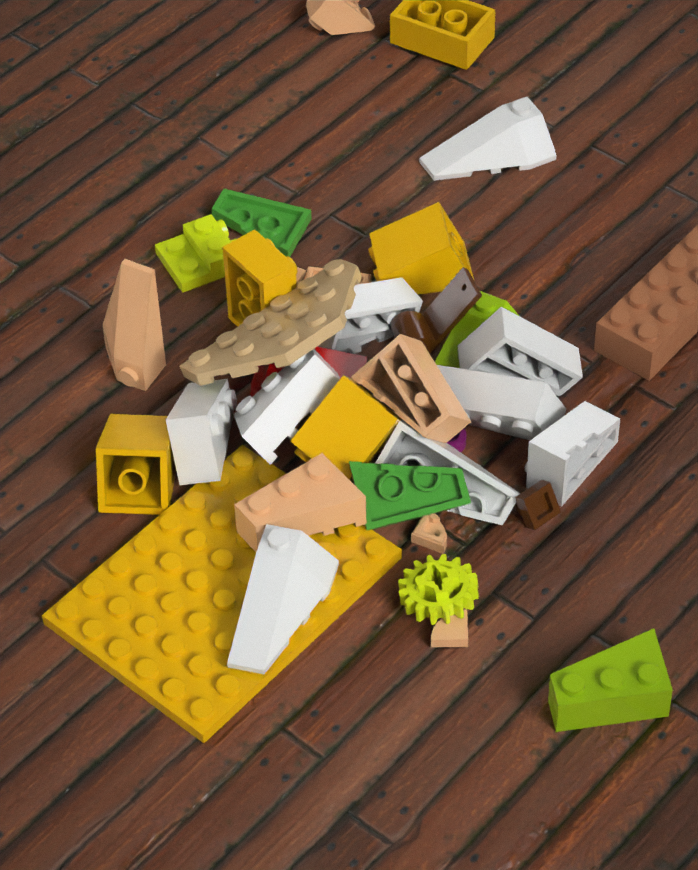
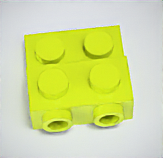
(197, 254)

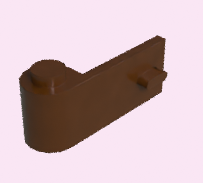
(442, 313)

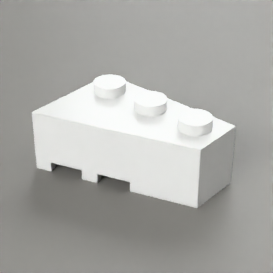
(284, 402)
(201, 431)
(571, 449)

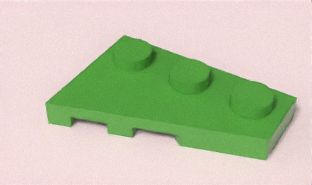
(272, 219)
(407, 492)

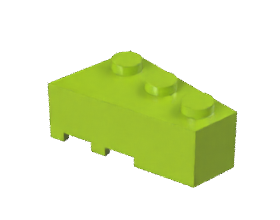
(612, 686)

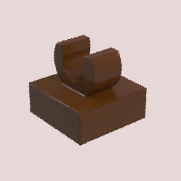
(537, 504)

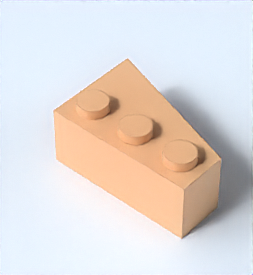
(414, 388)
(306, 499)

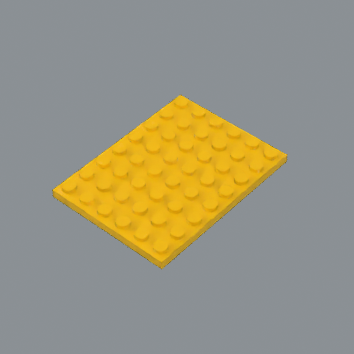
(173, 596)

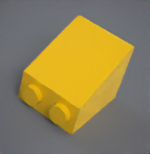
(420, 250)
(346, 427)
(135, 465)

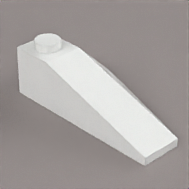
(501, 139)
(489, 496)
(282, 590)

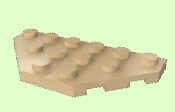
(283, 330)

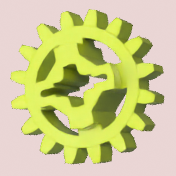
(438, 589)

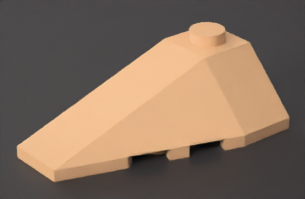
(339, 16)
(134, 327)

